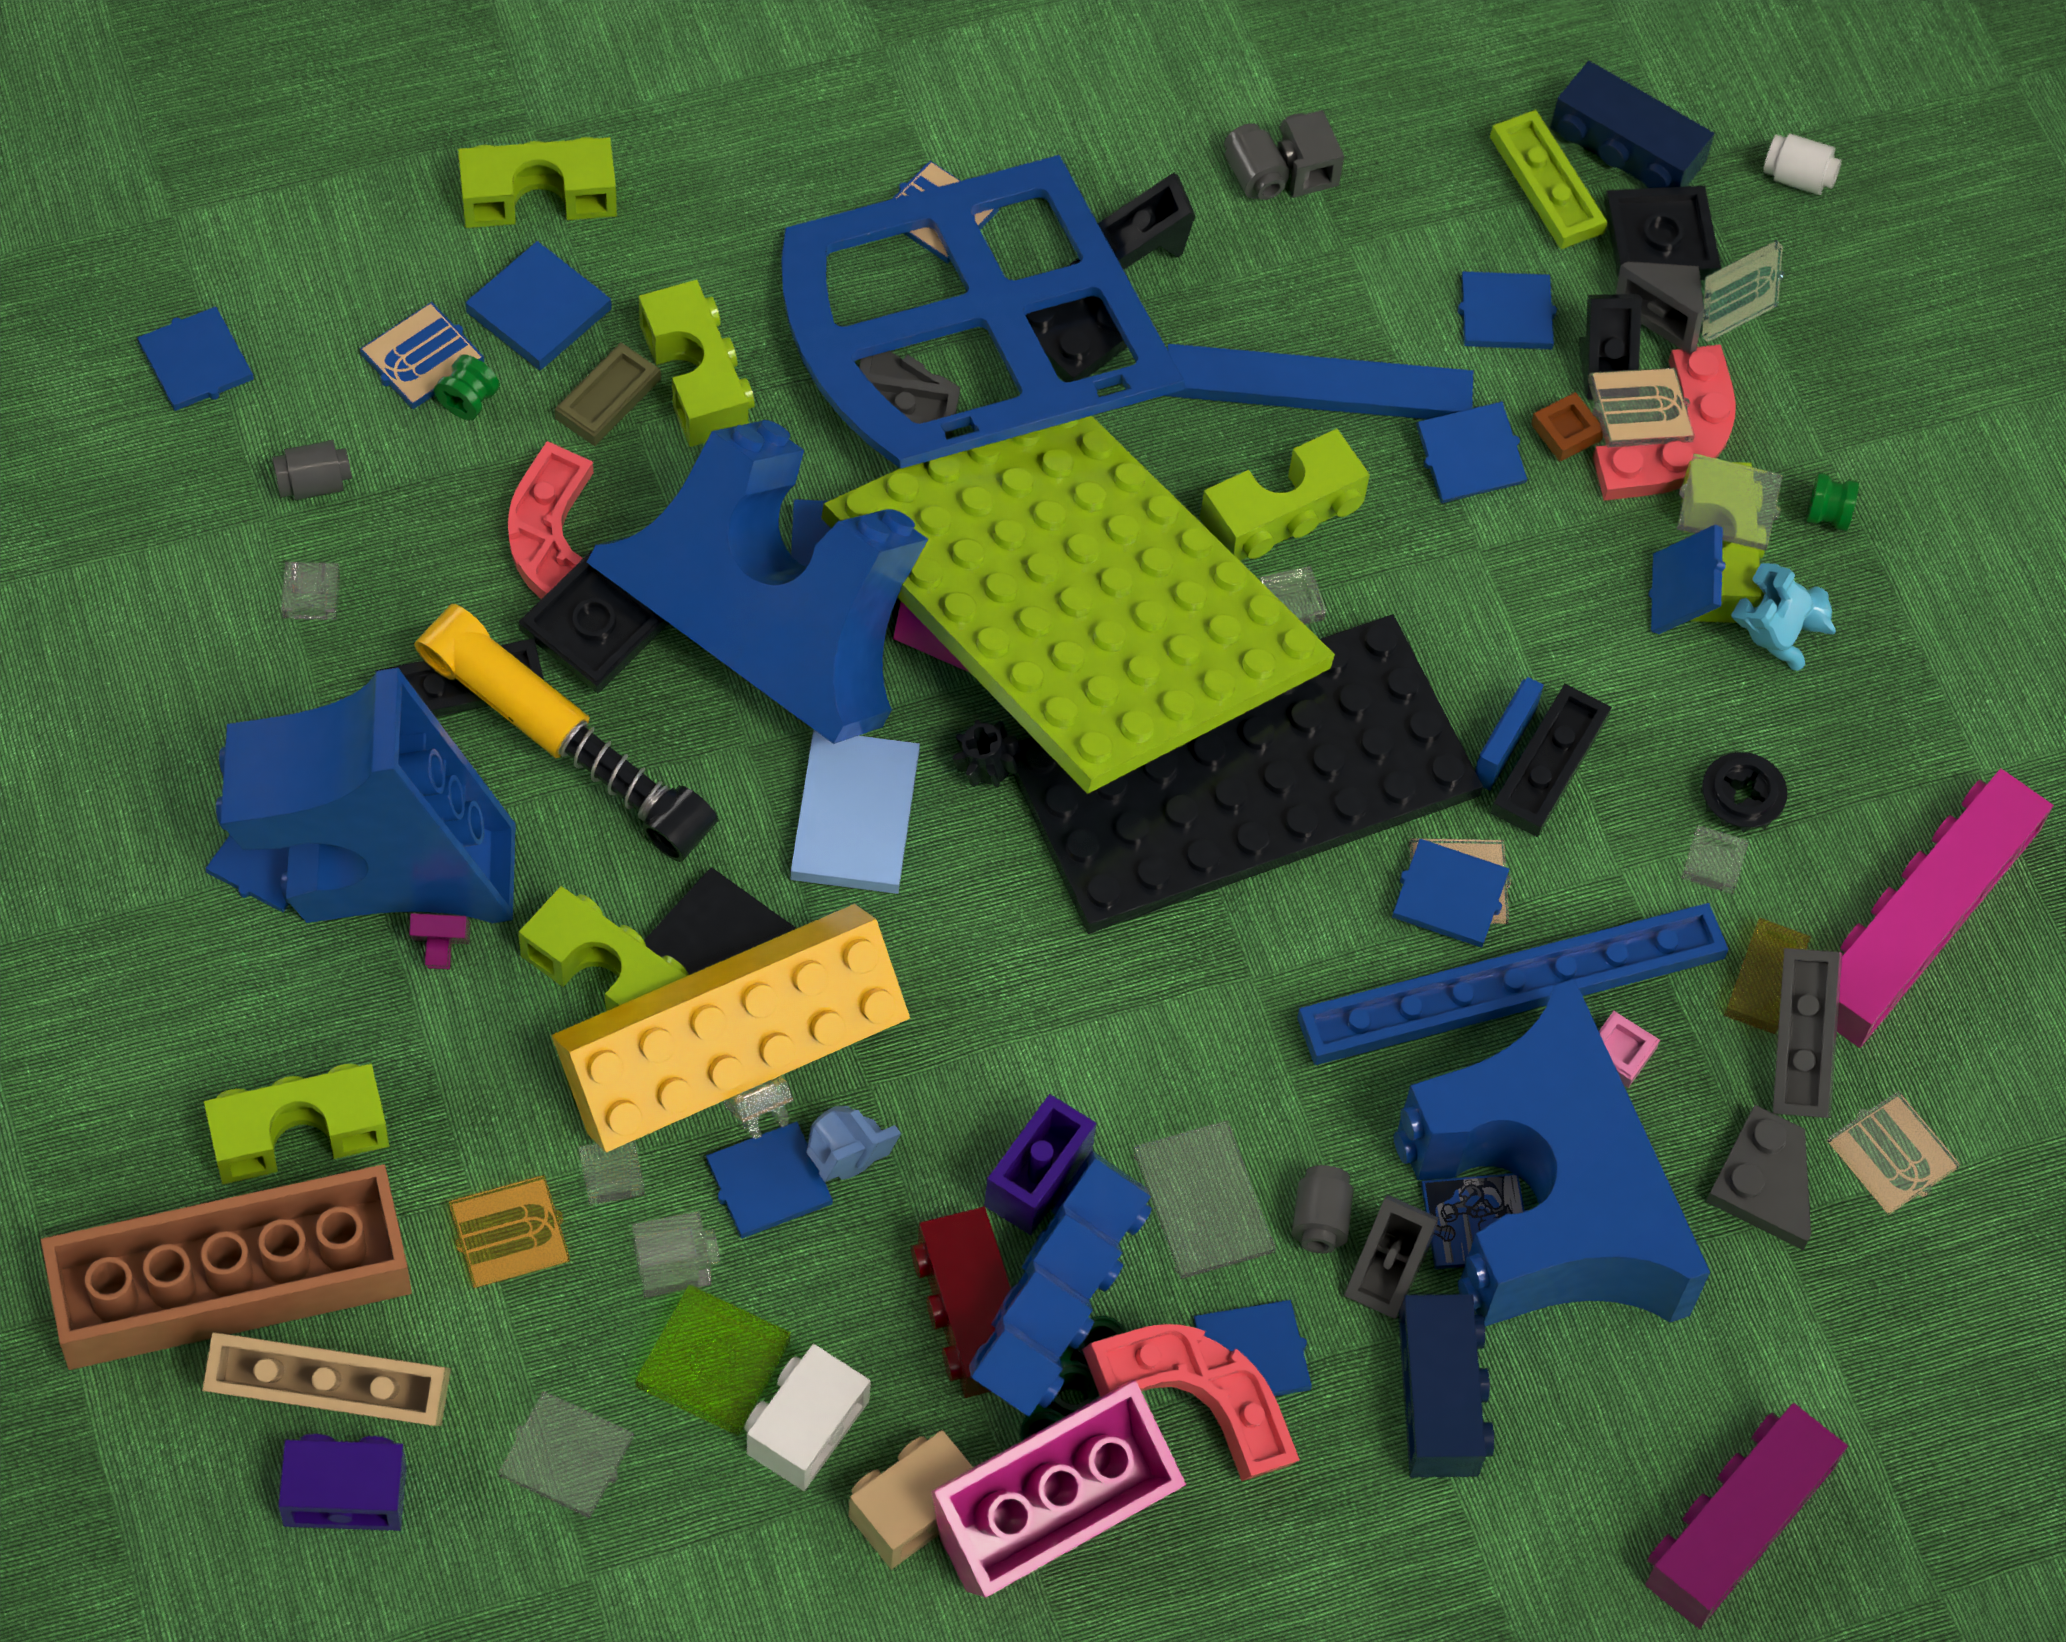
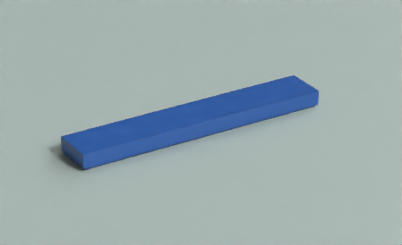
(1321, 382)

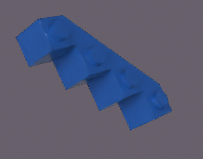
(1062, 1273)

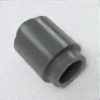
(1256, 162)
(311, 470)
(1323, 1209)

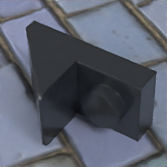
(1151, 220)
(1611, 335)

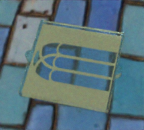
(1742, 291)

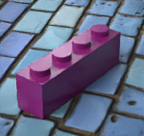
(1744, 1515)

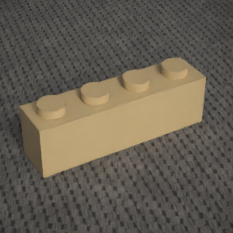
(326, 1379)

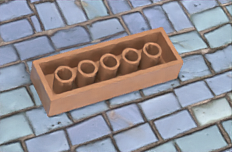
(225, 1266)

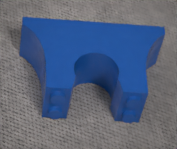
(736, 591)
(369, 809)
(1572, 1134)

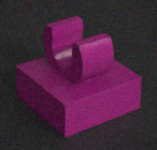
(440, 934)

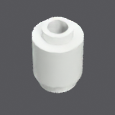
(1802, 163)

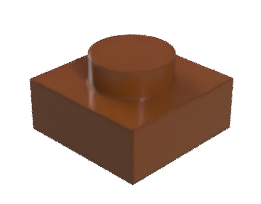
(1567, 426)

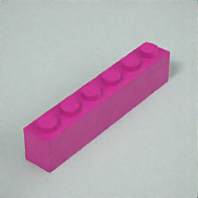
(1934, 900)

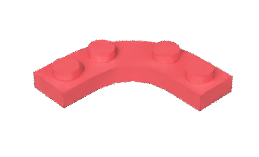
(1662, 467)
(540, 513)
(1219, 1378)

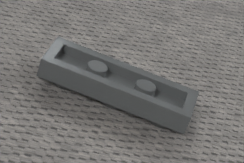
(1807, 1033)

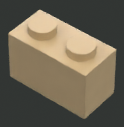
(897, 1505)

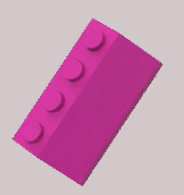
(1054, 1490)

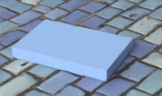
(855, 813)

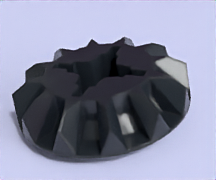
(1734, 772)

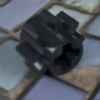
(987, 753)

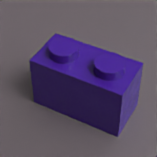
(1039, 1164)
(343, 1483)

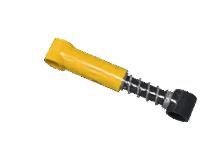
(463, 650)

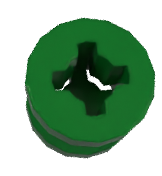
(466, 387)
(1832, 502)

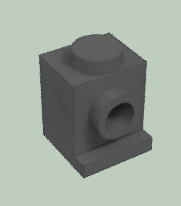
(1310, 153)

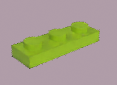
(1548, 179)

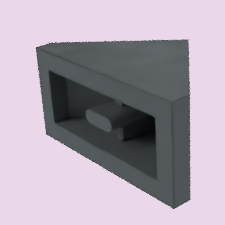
(1669, 299)
(1392, 1256)

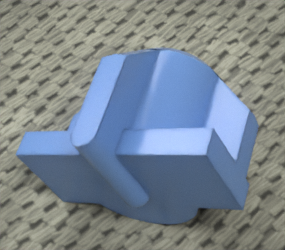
(847, 1142)

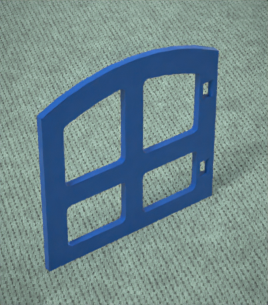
(989, 303)

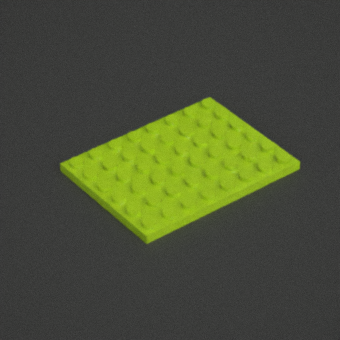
(1088, 597)

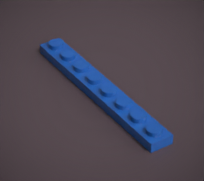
(1510, 983)

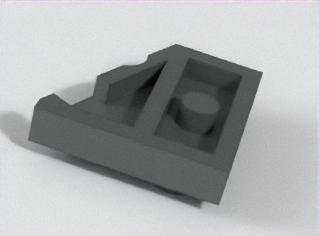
(911, 387)
(1767, 1178)

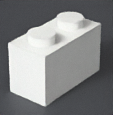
(806, 1416)

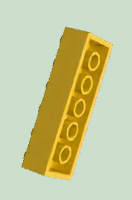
(730, 1027)

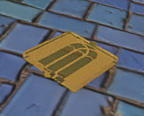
(509, 1231)

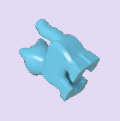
(1784, 613)

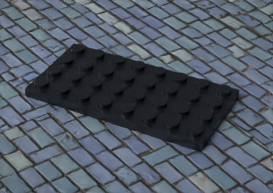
(1259, 791)

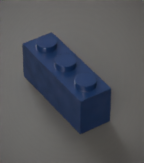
(1630, 129)
(1444, 1386)

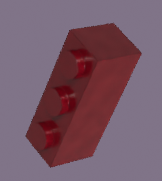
(966, 1285)

